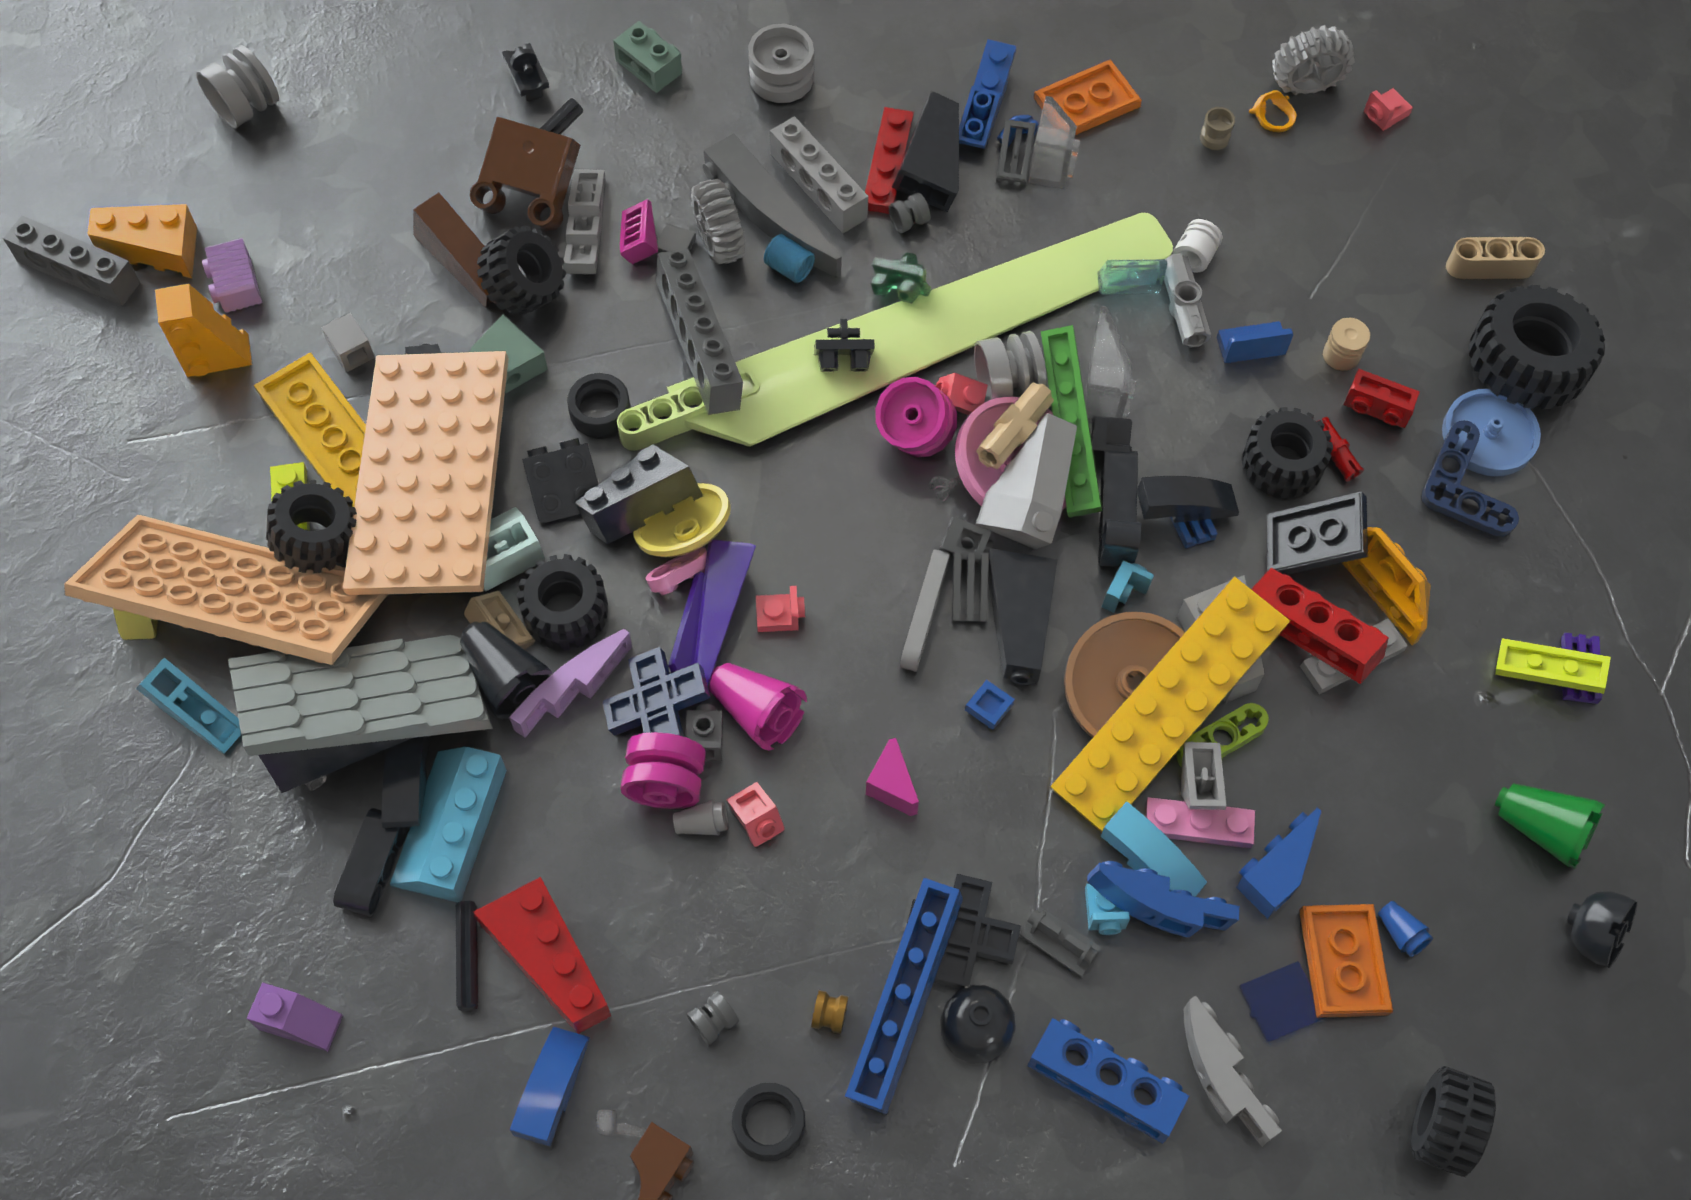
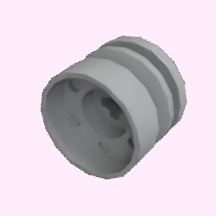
(237, 86)
(1009, 367)

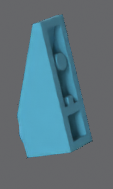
(190, 705)

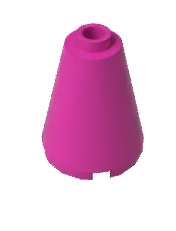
(758, 703)

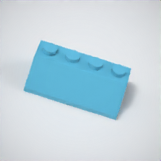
(452, 823)

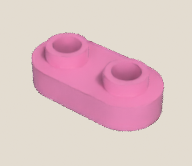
(670, 574)

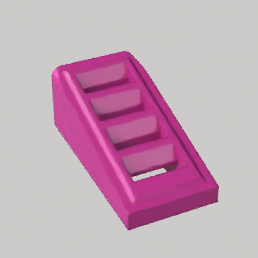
(647, 243)

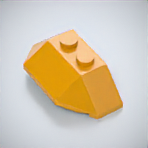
(1393, 584)

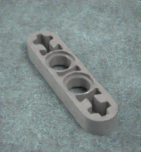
(925, 610)

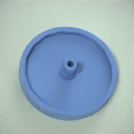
(1506, 432)

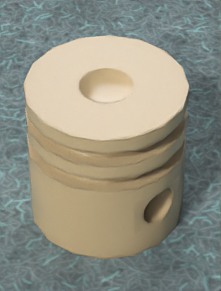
(1346, 344)

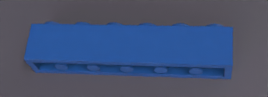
(904, 996)

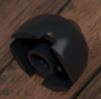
(1601, 925)
(978, 1023)

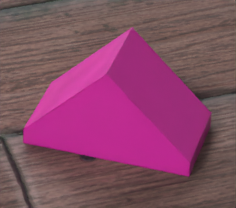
(891, 781)

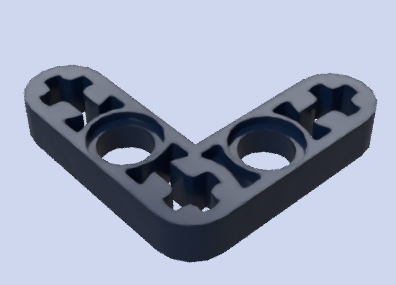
(1451, 485)

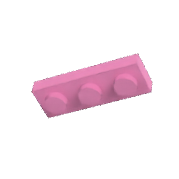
(1218, 827)

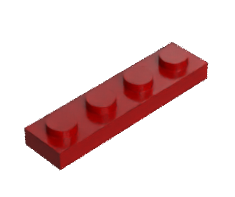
(887, 158)

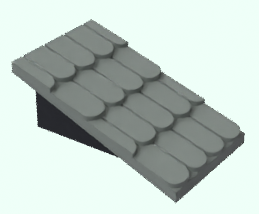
(324, 716)

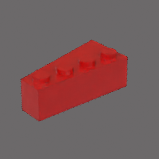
(540, 944)

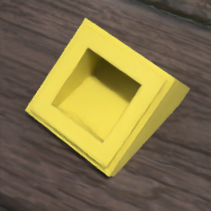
(135, 626)

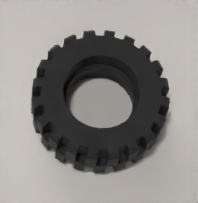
(1545, 318)

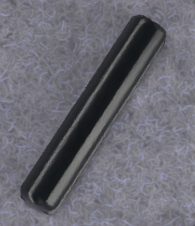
(466, 956)

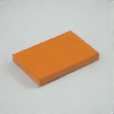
(1092, 96)
(1345, 961)

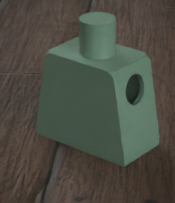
(524, 356)

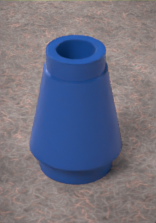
(1405, 929)

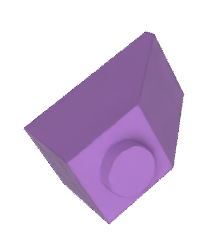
(294, 1017)

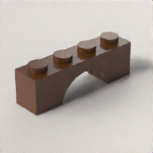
(660, 1162)

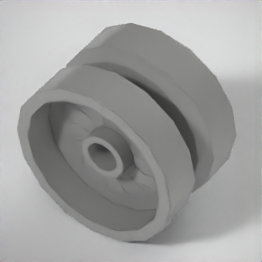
(781, 63)

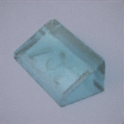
(1132, 276)

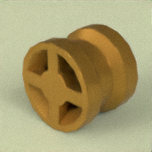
(829, 1012)

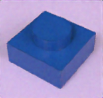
(989, 704)

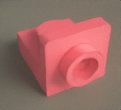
(1387, 108)
(779, 611)
(756, 814)

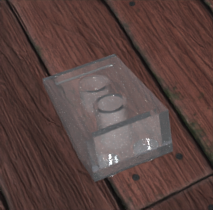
(1109, 372)

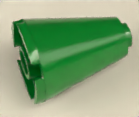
(1551, 819)

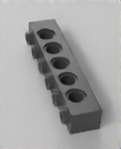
(699, 332)

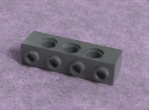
(72, 260)

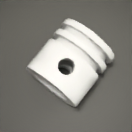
(1199, 243)

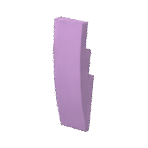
(581, 674)

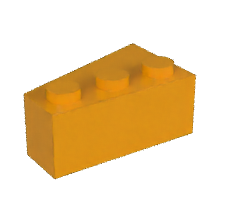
(198, 333)

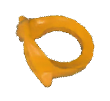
(1282, 103)

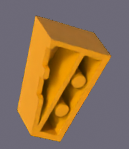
(147, 235)

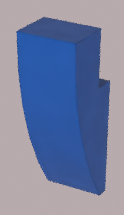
(549, 1086)

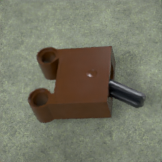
(531, 163)

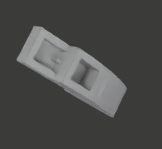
(1214, 1061)

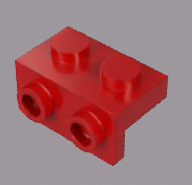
(1381, 398)

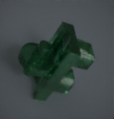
(902, 275)

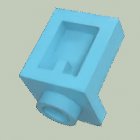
(1127, 578)
(1103, 914)

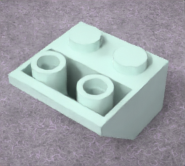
(510, 548)

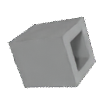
(348, 342)

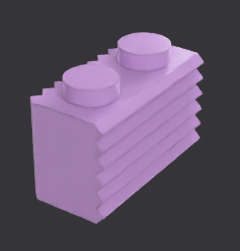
(232, 275)

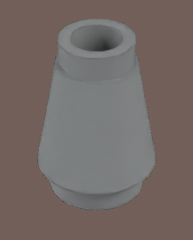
(702, 819)

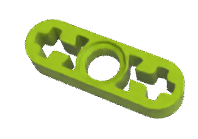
(1230, 724)

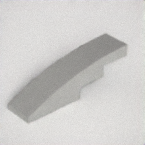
(584, 221)

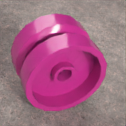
(911, 399)
(663, 770)

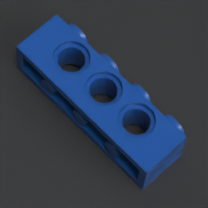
(1119, 1100)

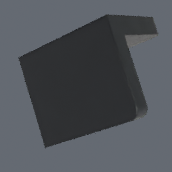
(1111, 434)

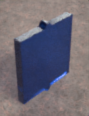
(1281, 1001)

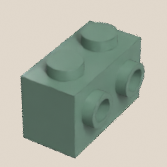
(648, 56)

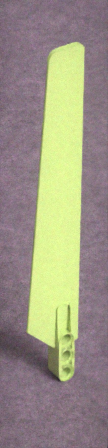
(786, 382)

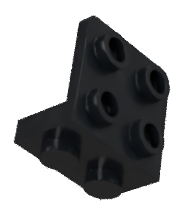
(559, 478)

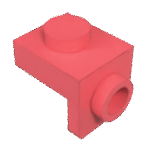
(963, 391)

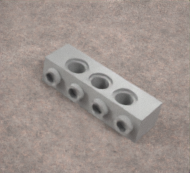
(818, 174)

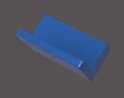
(1254, 341)

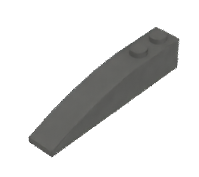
(765, 201)

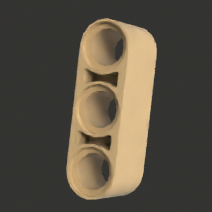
(1495, 257)

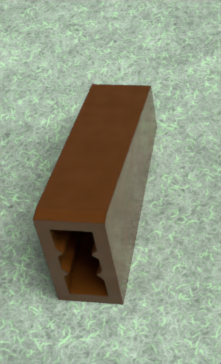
(451, 243)

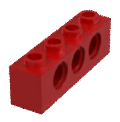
(1323, 627)

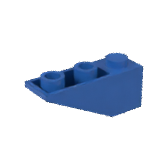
(1281, 870)

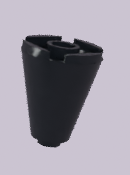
(501, 667)

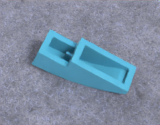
(1151, 849)

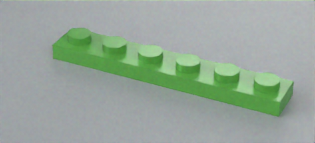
(1069, 404)

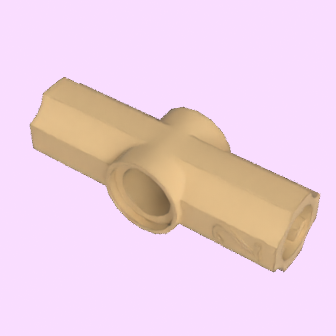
(1015, 425)

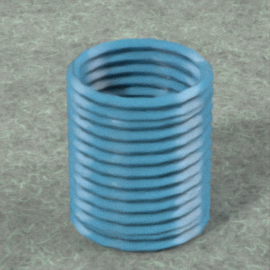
(789, 258)

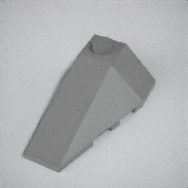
(1032, 489)

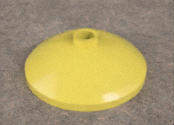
(687, 527)

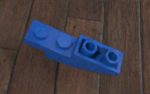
(986, 94)
(1149, 900)

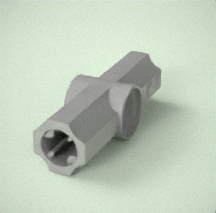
(1186, 301)

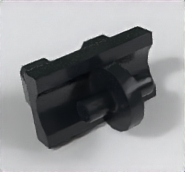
(526, 72)
(858, 349)

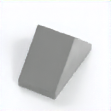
(1202, 776)

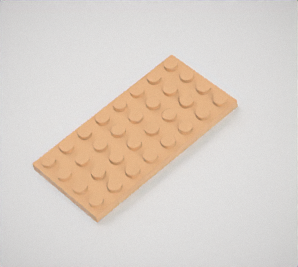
(427, 474)
(223, 589)

